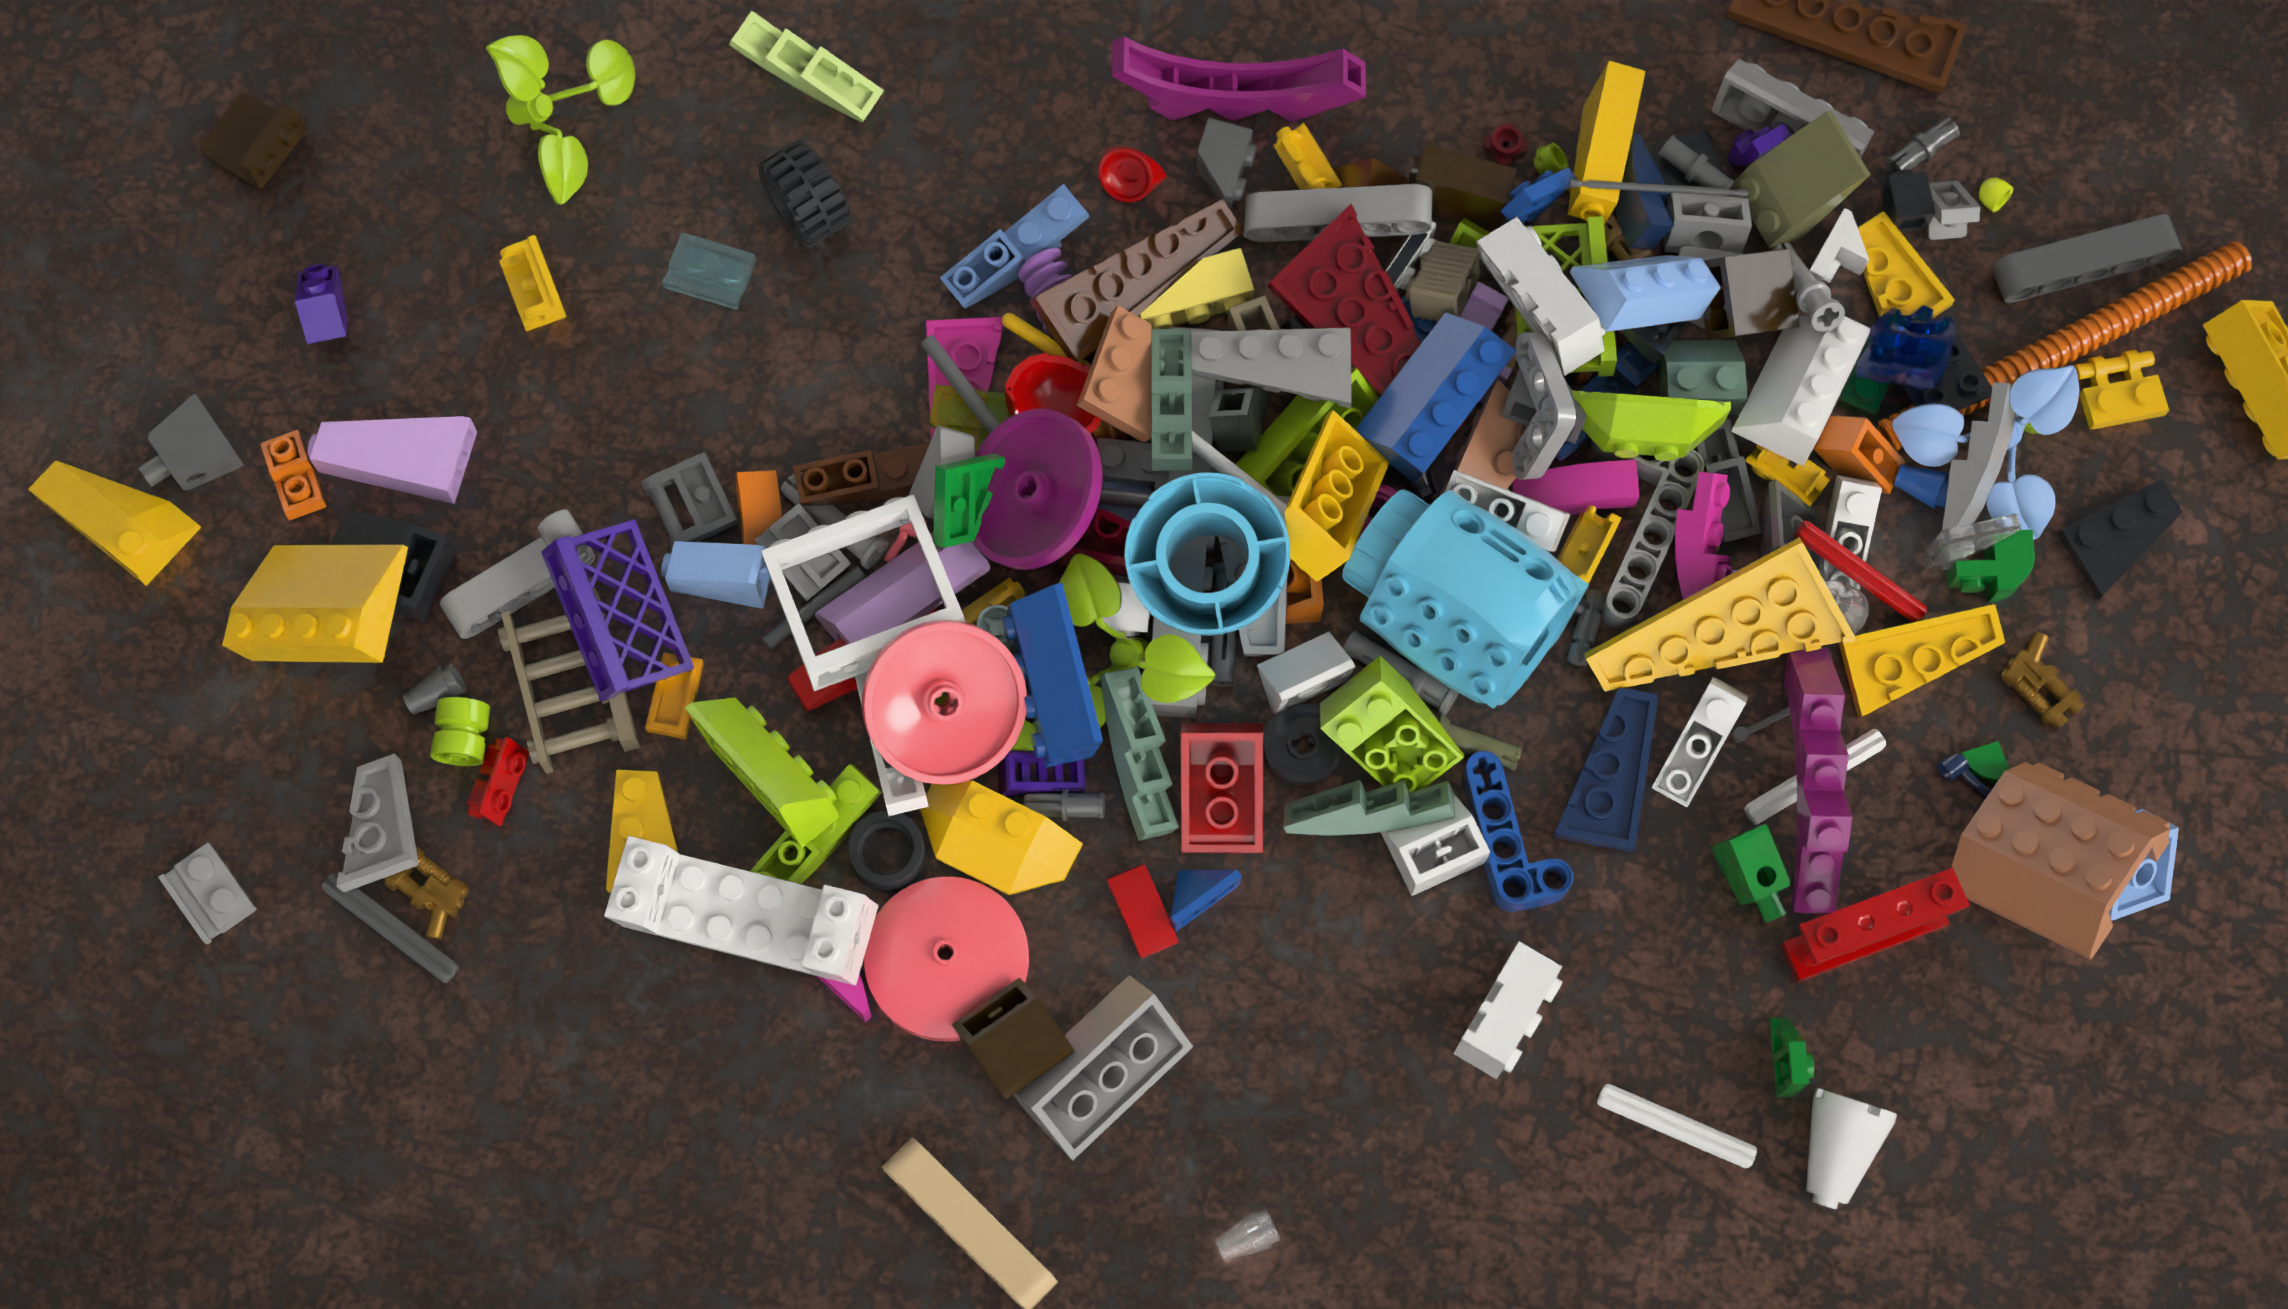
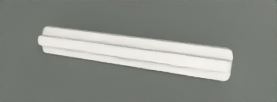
(1786, 792)
(1677, 1126)

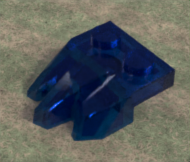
(1908, 348)

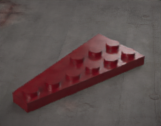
(1344, 286)

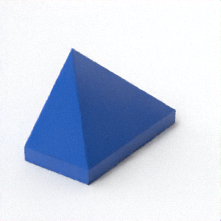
(1199, 891)

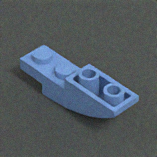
(1002, 255)

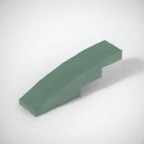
(1171, 399)
(1136, 753)
(1354, 811)

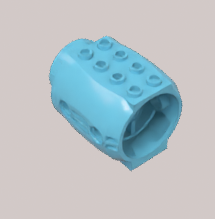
(1461, 593)

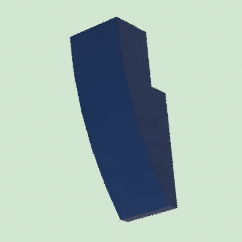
(1642, 213)

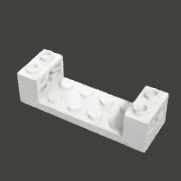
(741, 912)

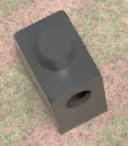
(189, 448)

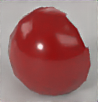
(1050, 384)

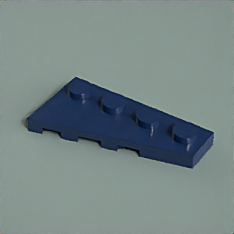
(1612, 783)

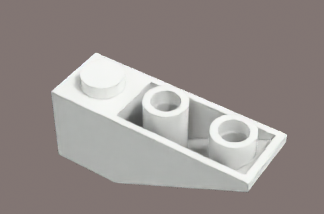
(1531, 517)
(1851, 520)
(1700, 741)

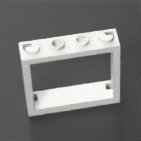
(822, 539)

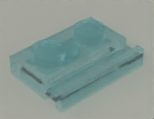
(709, 270)

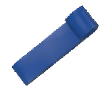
(1507, 831)

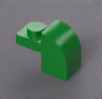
(2001, 571)

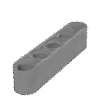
(1306, 213)

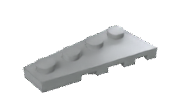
(1288, 360)
(1266, 634)

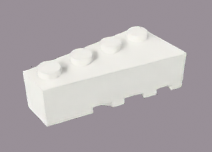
(1542, 293)

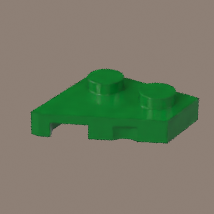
(962, 498)
(1790, 1061)

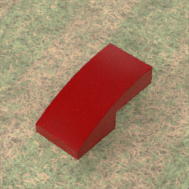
(1142, 910)

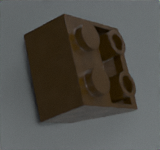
(1012, 1038)

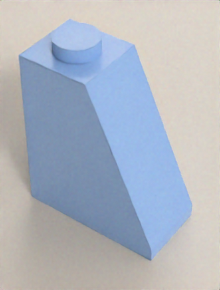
(718, 572)

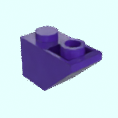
(321, 303)

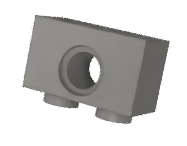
(1708, 222)

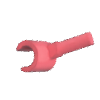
(904, 532)

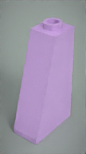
(398, 454)

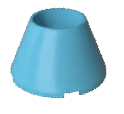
(1204, 507)

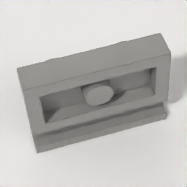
(812, 574)
(207, 893)

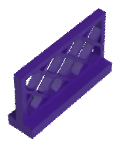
(586, 616)

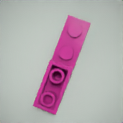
(1699, 534)

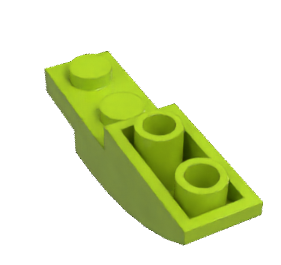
(795, 864)

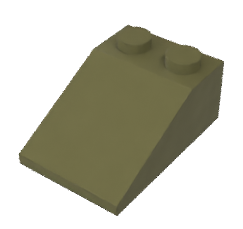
(1801, 180)

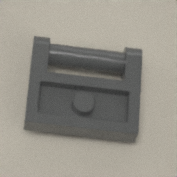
(1128, 464)
(701, 496)

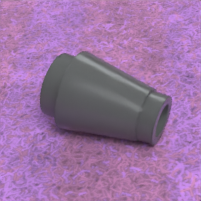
(437, 684)

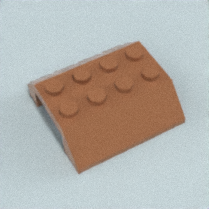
(2055, 854)

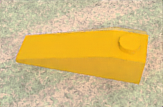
(122, 521)

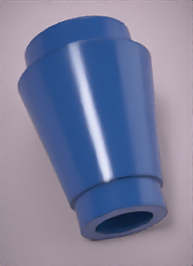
(1924, 484)

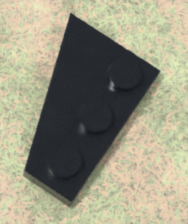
(2118, 534)

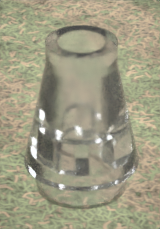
(1249, 1236)

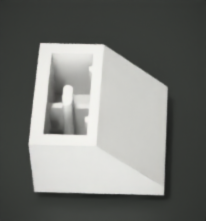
(1437, 849)

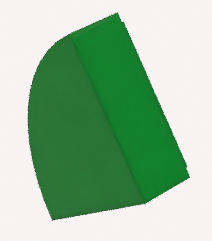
(1987, 761)

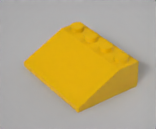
(318, 604)

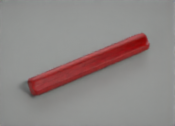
(1860, 571)

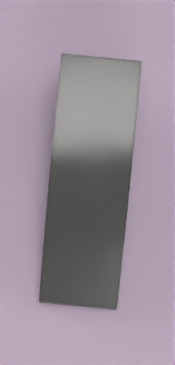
(1722, 457)

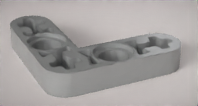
(1553, 404)

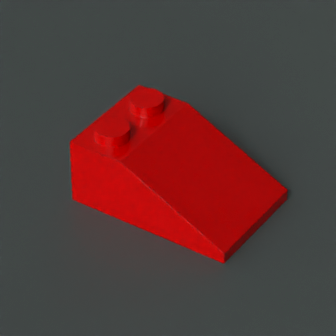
(1222, 788)

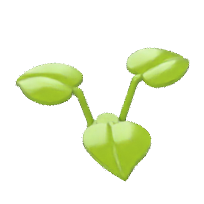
(522, 66)
(1170, 662)

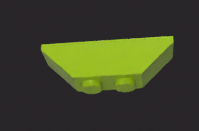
(1649, 424)

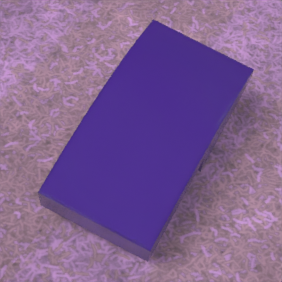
(1752, 145)

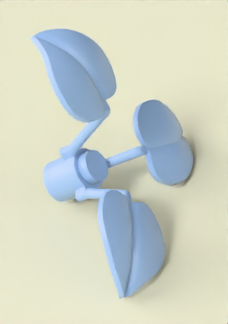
(2040, 397)

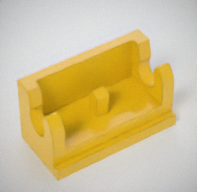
(531, 284)
(1588, 543)

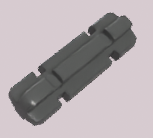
(1586, 627)

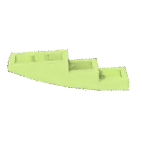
(806, 68)

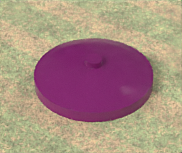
(1043, 491)

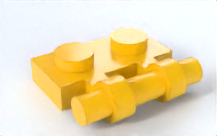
(2125, 400)

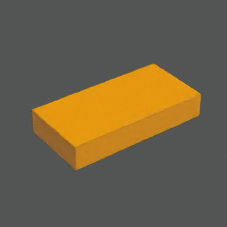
(671, 696)

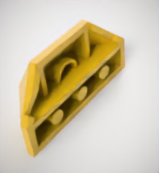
(996, 838)

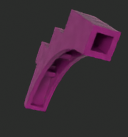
(1236, 90)
(1821, 769)

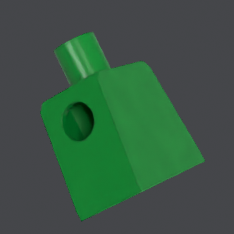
(1752, 855)

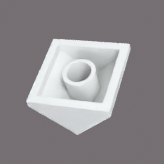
(1304, 672)

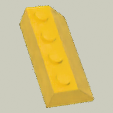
(2255, 354)
(1332, 497)

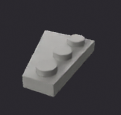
(381, 826)

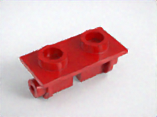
(504, 764)

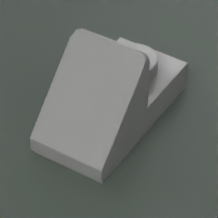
(1953, 210)

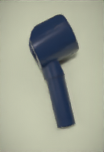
(1957, 766)

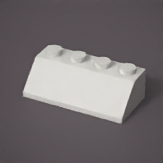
(1800, 387)

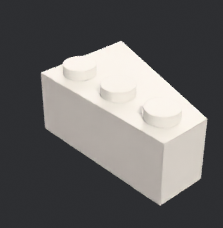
(1510, 1011)

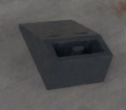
(426, 559)

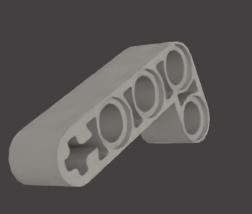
(510, 582)

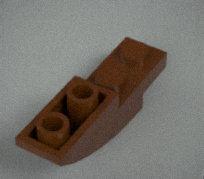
(859, 476)

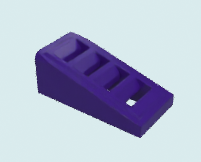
(1009, 787)

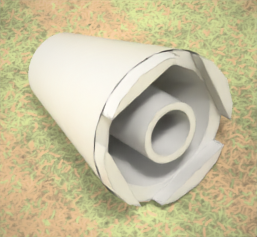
(1842, 1145)

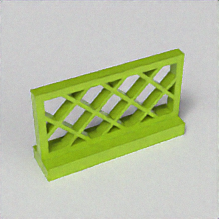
(1591, 251)

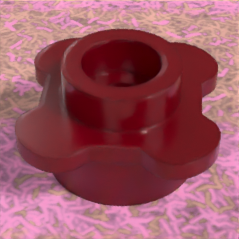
(1505, 133)

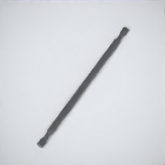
(1658, 188)

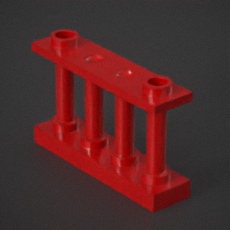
(1874, 925)

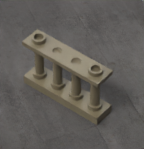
(618, 727)

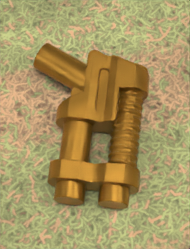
(2029, 674)
(439, 894)

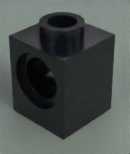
(1908, 200)

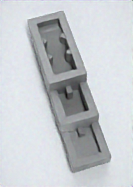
(1974, 478)

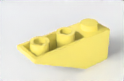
(1203, 291)

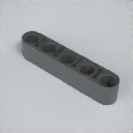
(2086, 258)

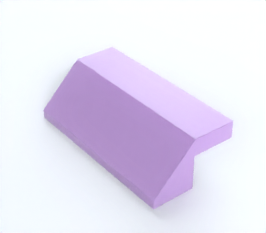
(899, 592)

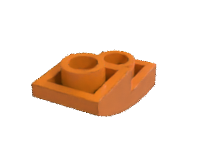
(293, 475)
(757, 502)

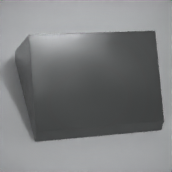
(1781, 516)

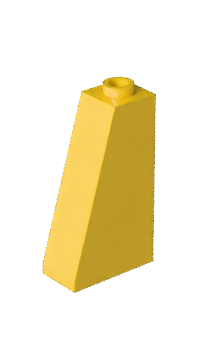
(1605, 139)

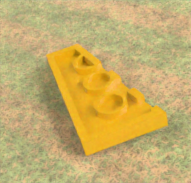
(1910, 655)

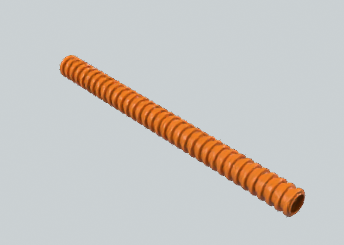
(2110, 322)

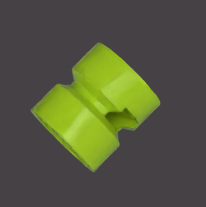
(460, 726)

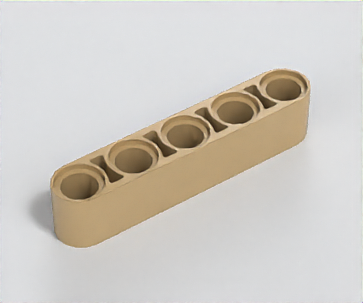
(969, 1224)

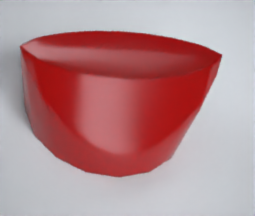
(1129, 173)

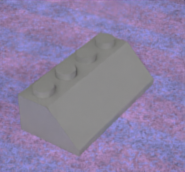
(1758, 100)
(1117, 1057)

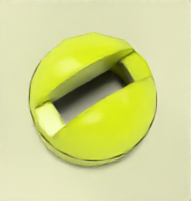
(1995, 193)

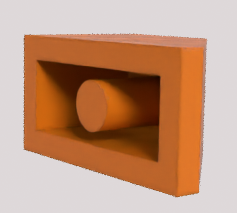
(1859, 451)

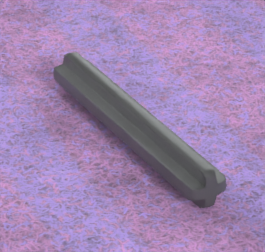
(392, 929)

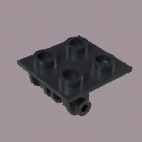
(1958, 387)

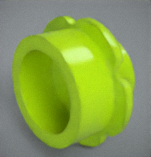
(1550, 158)

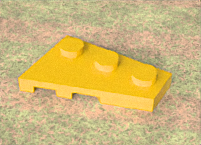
(1897, 272)
(637, 813)

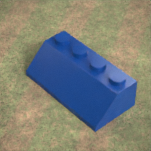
(1434, 393)
(1053, 677)

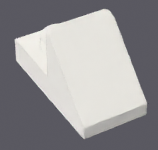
(1842, 249)

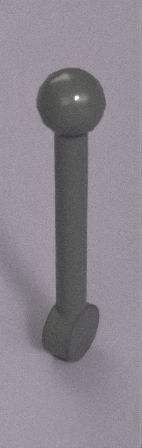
(1742, 733)

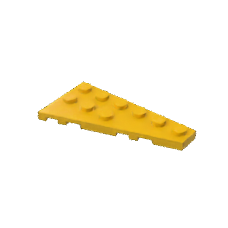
(1739, 620)

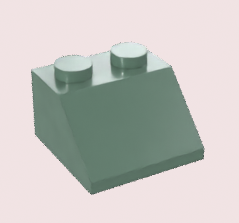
(1704, 372)

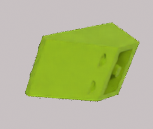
(1388, 728)

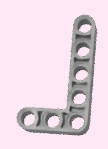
(1655, 521)

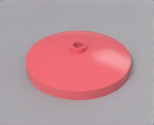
(970, 727)
(907, 937)

